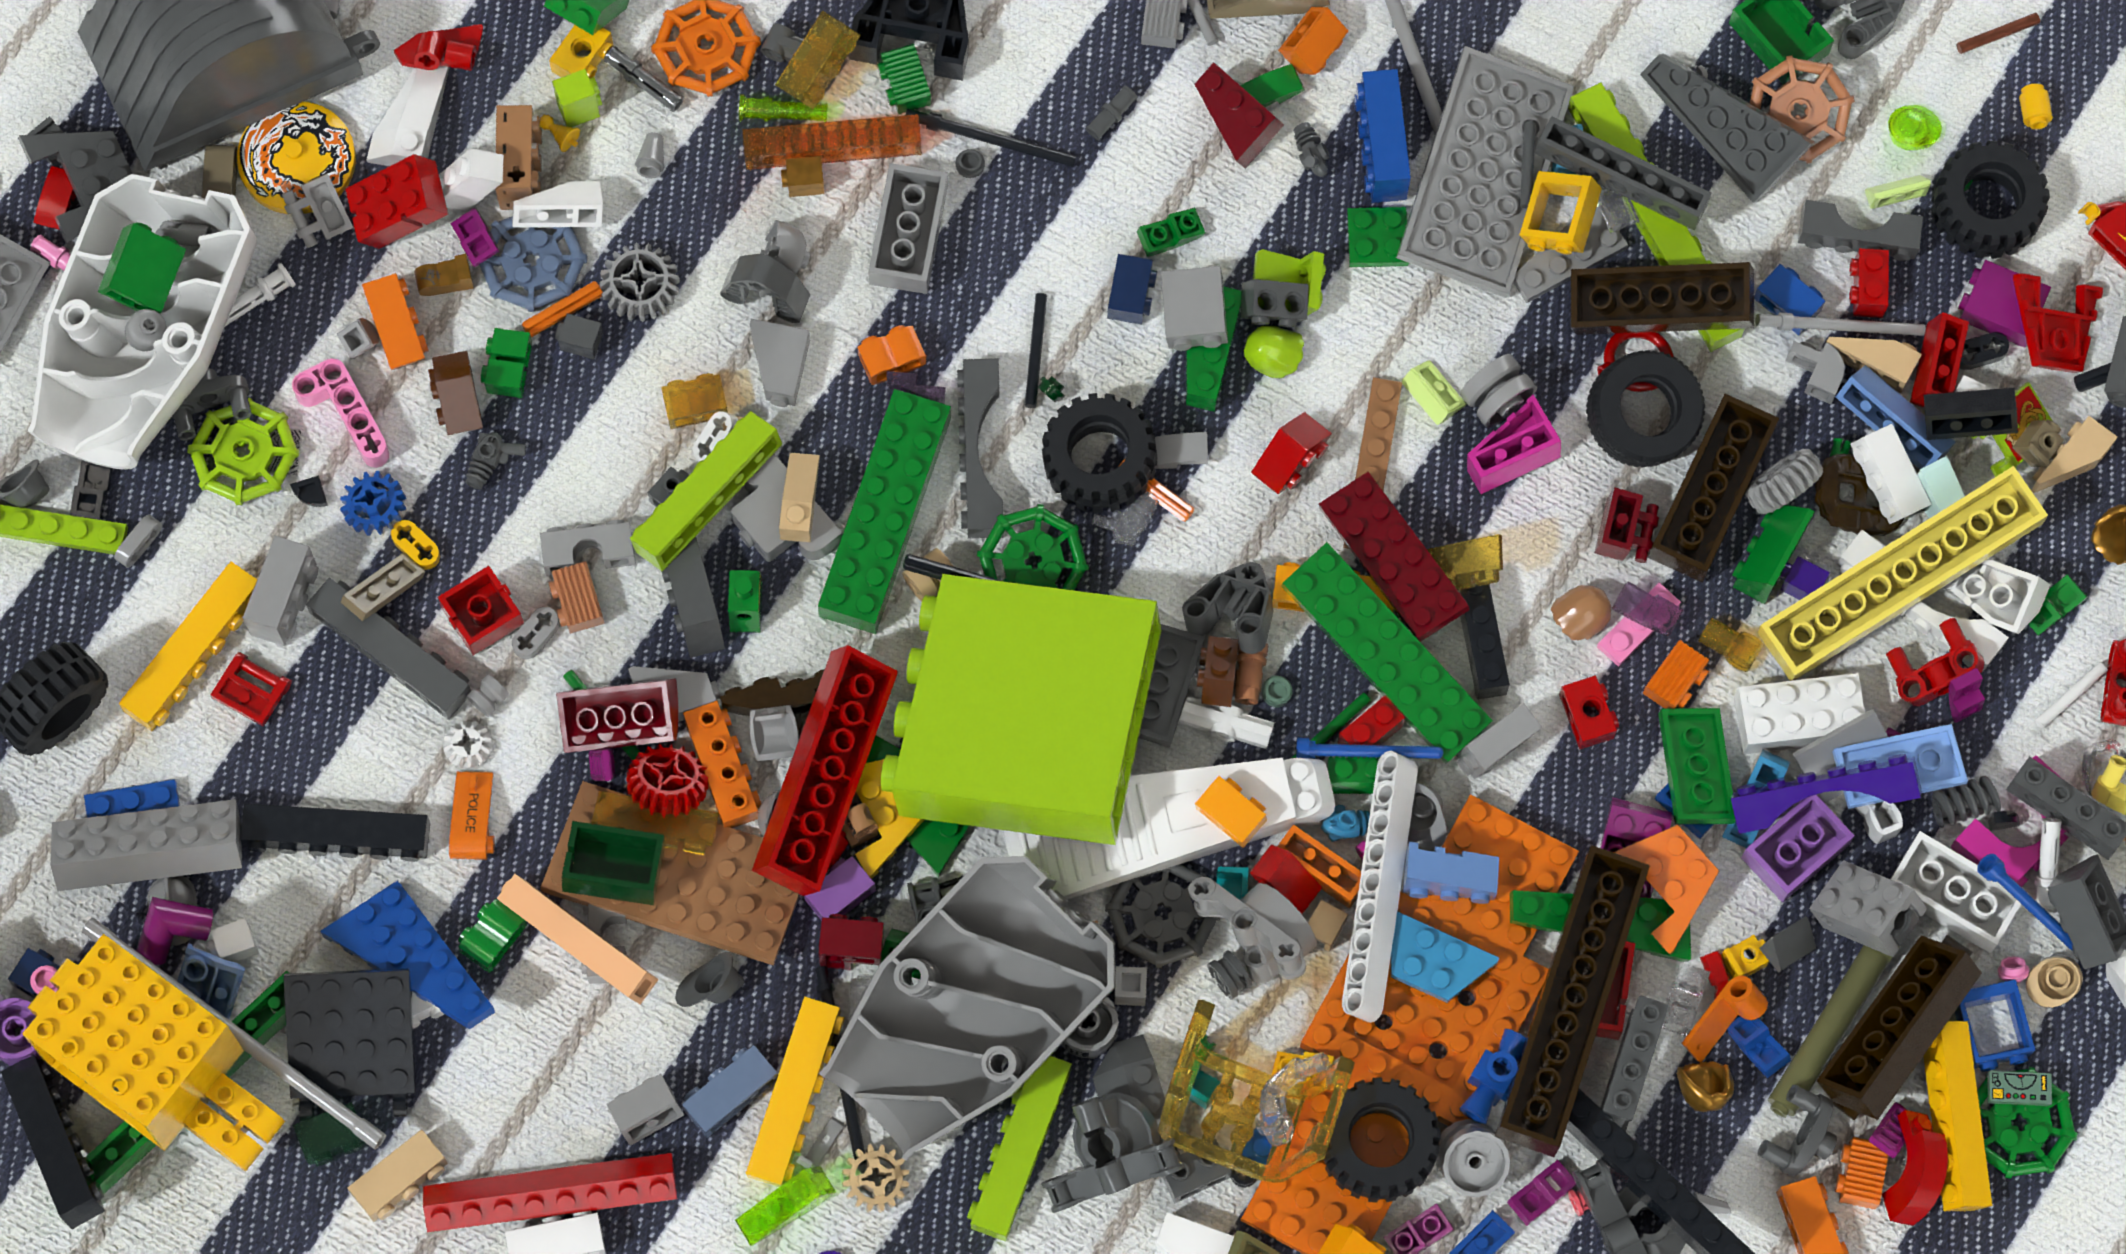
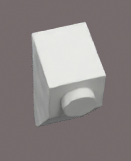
(561, 206)

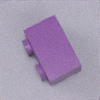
(841, 889)

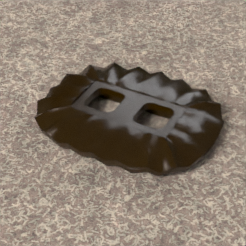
(1849, 515)

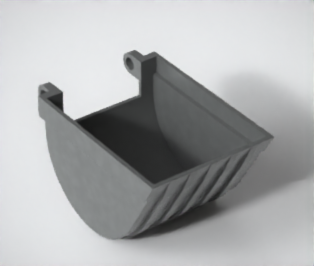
(213, 66)

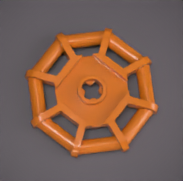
(702, 60)

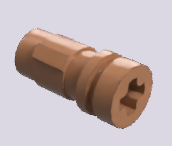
(1249, 676)

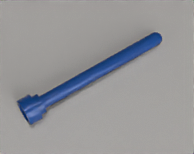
(1309, 749)
(1994, 870)

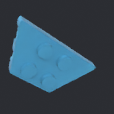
(1435, 960)

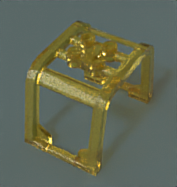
(1277, 1168)

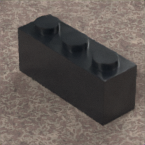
(1970, 413)

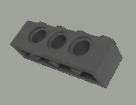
(2061, 800)

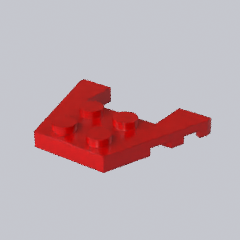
(2056, 337)

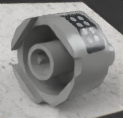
(1096, 1040)

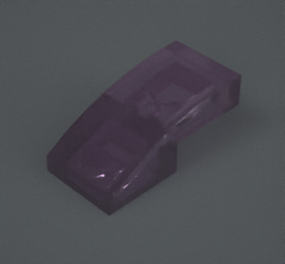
(908, 383)
(1647, 610)

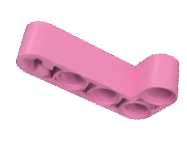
(349, 414)

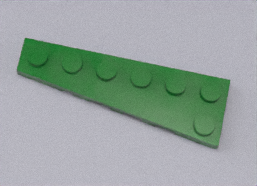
(1548, 911)

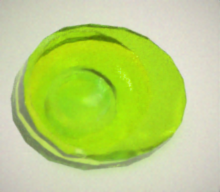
(1914, 127)

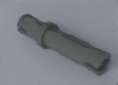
(633, 71)

